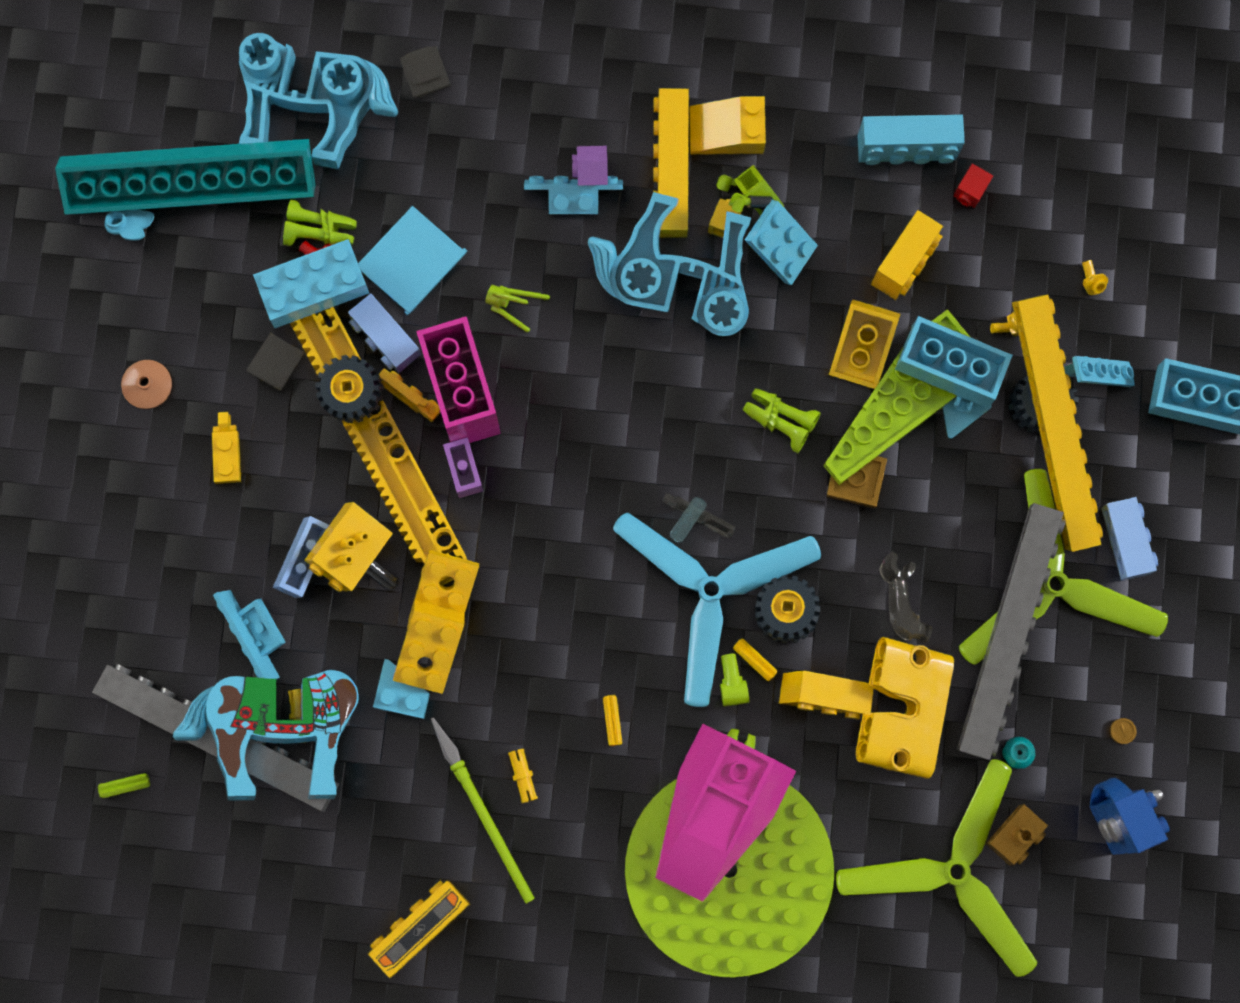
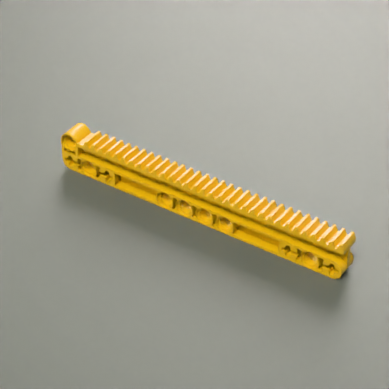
(397, 478)

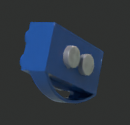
(1127, 817)

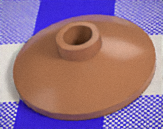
(154, 392)

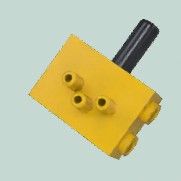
(349, 550)

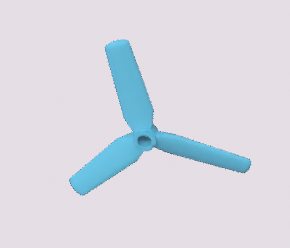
(734, 580)

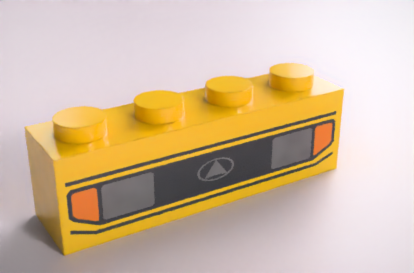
(419, 928)

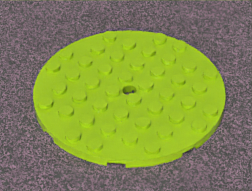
(746, 919)

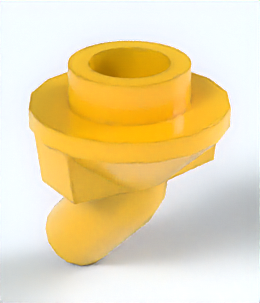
(1093, 283)
(1010, 326)

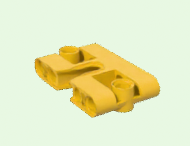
(925, 690)

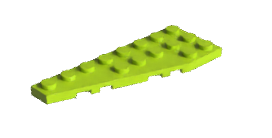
(888, 415)

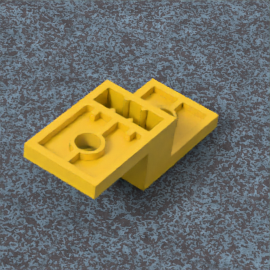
(435, 622)

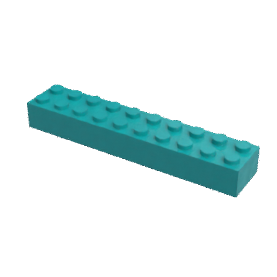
(186, 176)

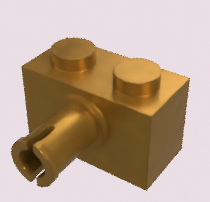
(1017, 835)

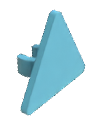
(960, 414)

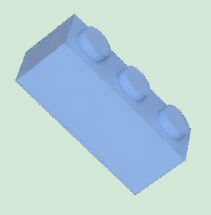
(383, 334)
(1129, 538)
(295, 571)

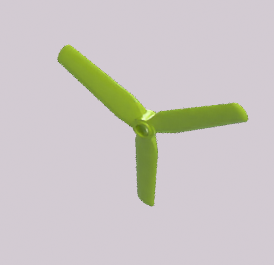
(1078, 593)
(971, 893)

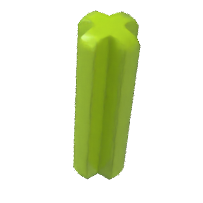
(124, 785)

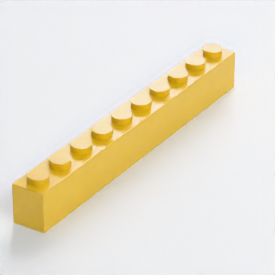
(1057, 422)

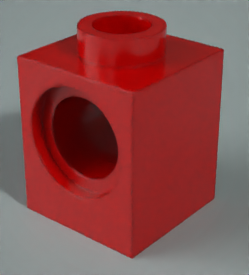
(973, 186)

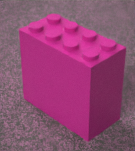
(459, 381)

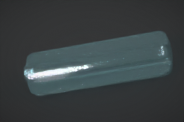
(688, 519)

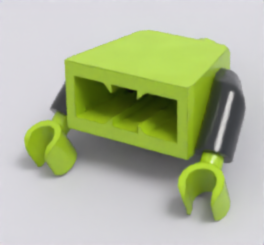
(753, 186)

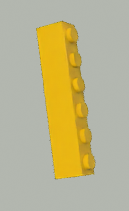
(672, 157)

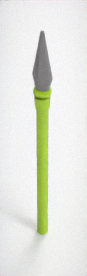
(452, 756)

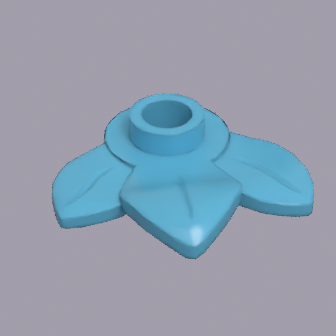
(128, 223)

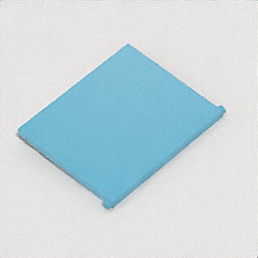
(411, 260)

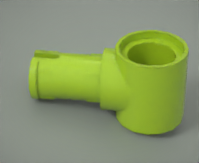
(734, 688)

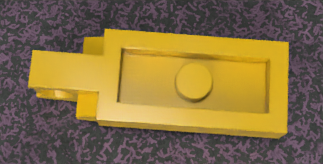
(409, 395)
(226, 451)

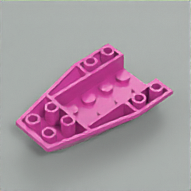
(718, 810)

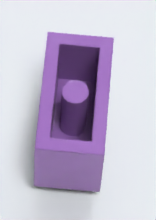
(590, 165)
(463, 467)

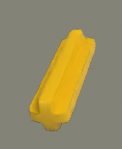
(751, 656)
(612, 720)

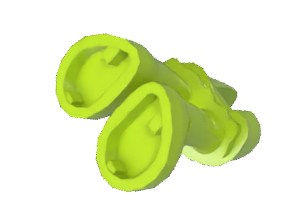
(329, 221)
(770, 419)

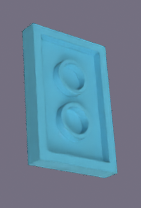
(781, 242)

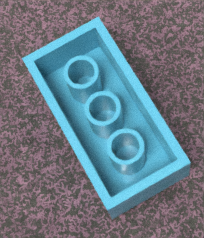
(910, 139)
(311, 283)
(953, 362)
(1196, 395)

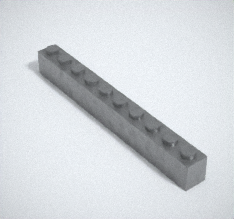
(1010, 631)
(168, 713)

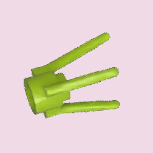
(500, 297)

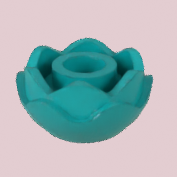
(1011, 756)

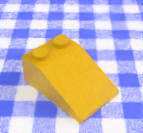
(728, 126)
(864, 344)

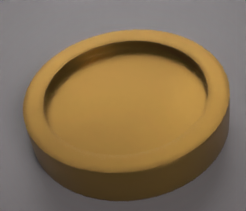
(1123, 731)

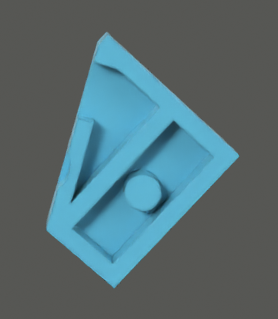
(398, 696)

